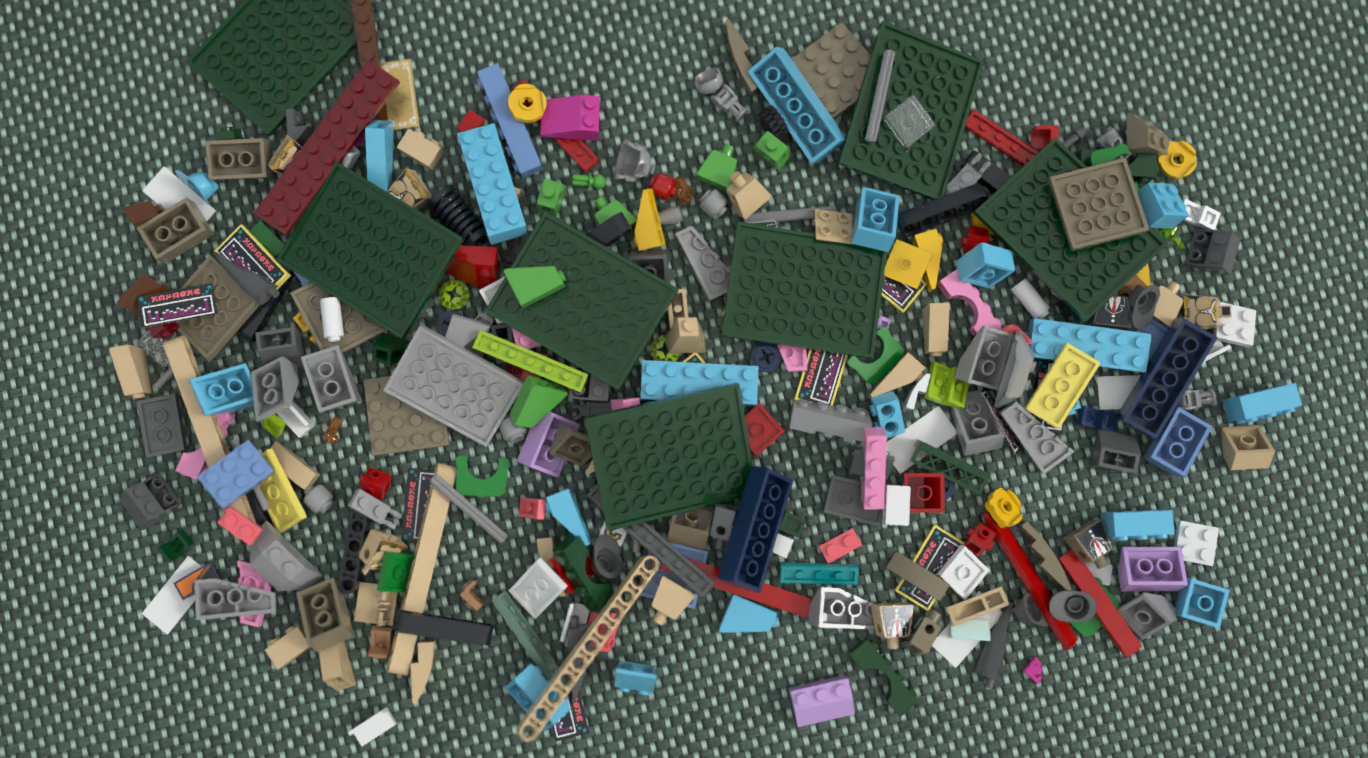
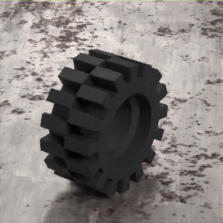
(773, 122)

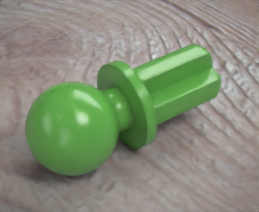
(597, 181)

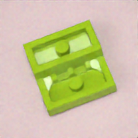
(945, 388)

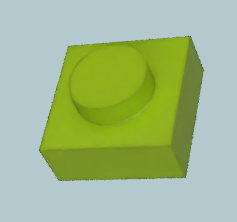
(274, 425)

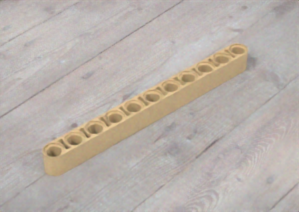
(206, 427)
(422, 568)
(580, 651)

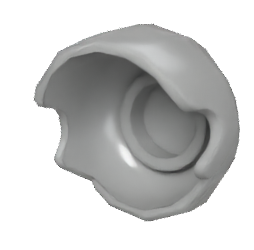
(709, 81)

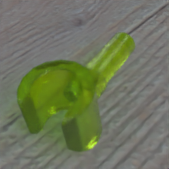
(1171, 233)

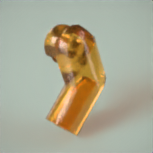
(685, 191)
(330, 435)

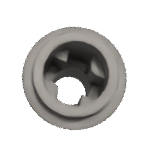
(670, 216)

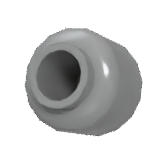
(713, 203)
(511, 432)
(318, 498)

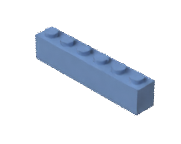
(513, 131)

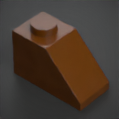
(142, 212)

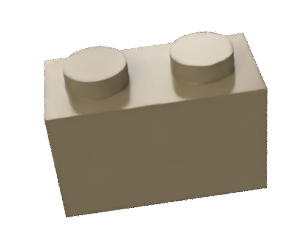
(1145, 137)
(691, 528)

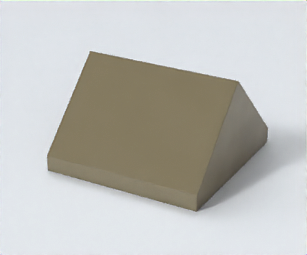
(571, 446)

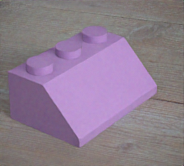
(539, 441)
(1152, 569)
(822, 700)

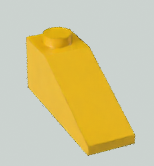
(648, 226)
(931, 242)

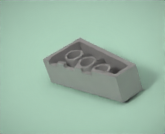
(829, 420)

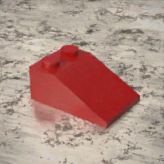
(476, 265)

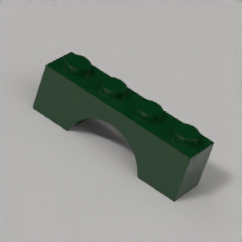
(1142, 166)
(389, 349)
(572, 555)
(898, 695)

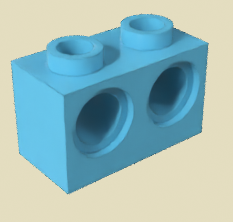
(891, 413)

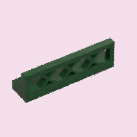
(953, 460)

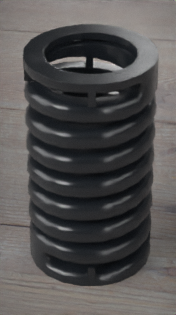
(457, 216)

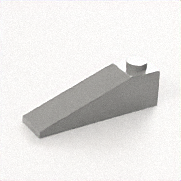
(227, 599)
(839, 610)

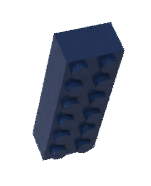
(1166, 377)
(755, 529)

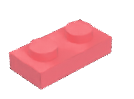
(532, 508)
(240, 525)
(840, 545)

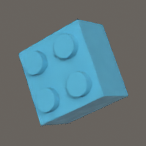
(1162, 205)
(985, 265)
(1202, 602)

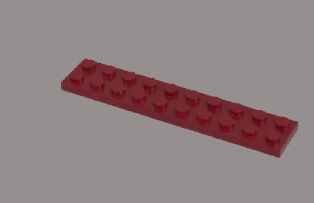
(327, 144)

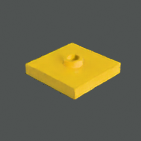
(907, 264)

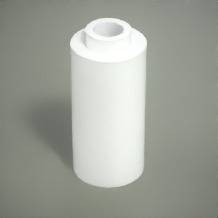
(1030, 299)
(331, 319)

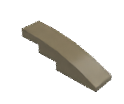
(739, 51)
(1048, 562)

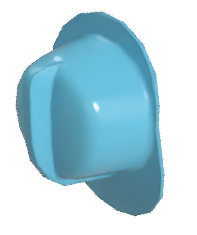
(200, 184)

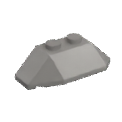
(1016, 372)
(281, 562)

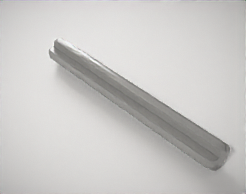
(880, 95)
(787, 215)
(468, 508)

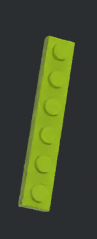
(530, 361)

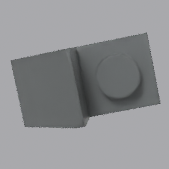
(295, 127)

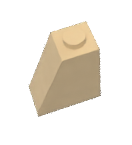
(936, 328)
(686, 337)
(132, 370)
(336, 667)

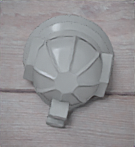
(632, 161)

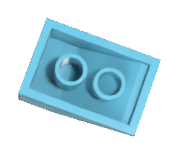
(224, 390)
(566, 511)
(635, 677)

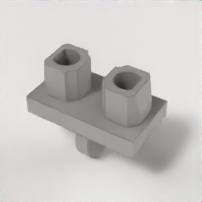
(1111, 139)

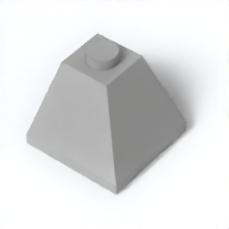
(465, 331)
(1147, 614)

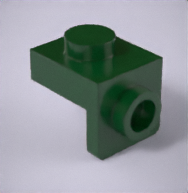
(228, 133)
(792, 524)
(176, 546)

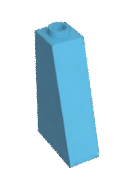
(380, 153)

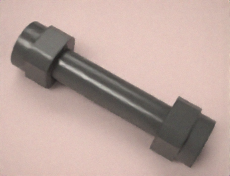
(1078, 135)

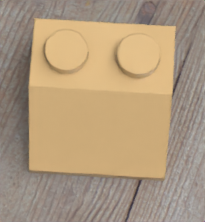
(1246, 447)

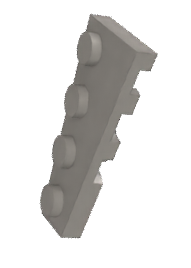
(705, 263)
(1039, 443)

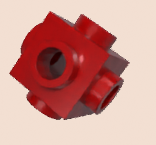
(974, 236)
(375, 483)
(979, 539)

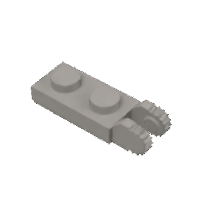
(967, 176)
(373, 508)

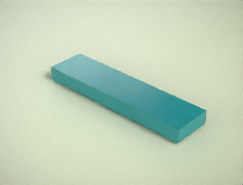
(819, 573)

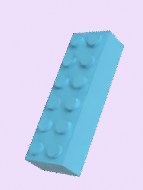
(798, 105)
(492, 184)
(1109, 346)
(672, 379)

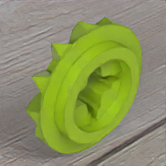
(457, 302)
(659, 355)

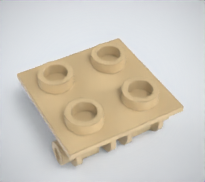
(833, 226)
(375, 605)

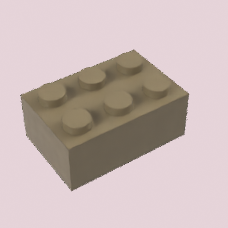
(238, 159)
(175, 230)
(324, 615)

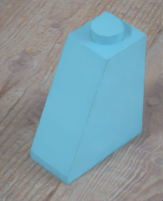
(747, 616)

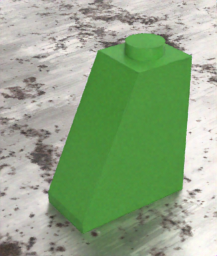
(534, 283)
(536, 401)

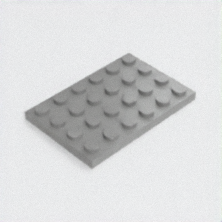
(453, 385)

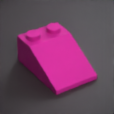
(571, 118)

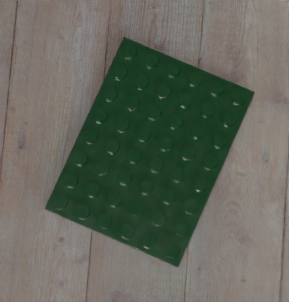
(275, 54)
(944, 86)
(1030, 225)
(370, 250)
(803, 291)
(601, 313)
(670, 455)

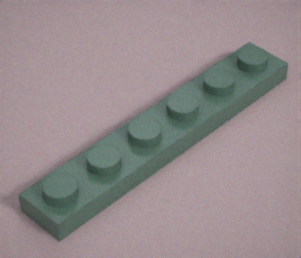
(527, 636)

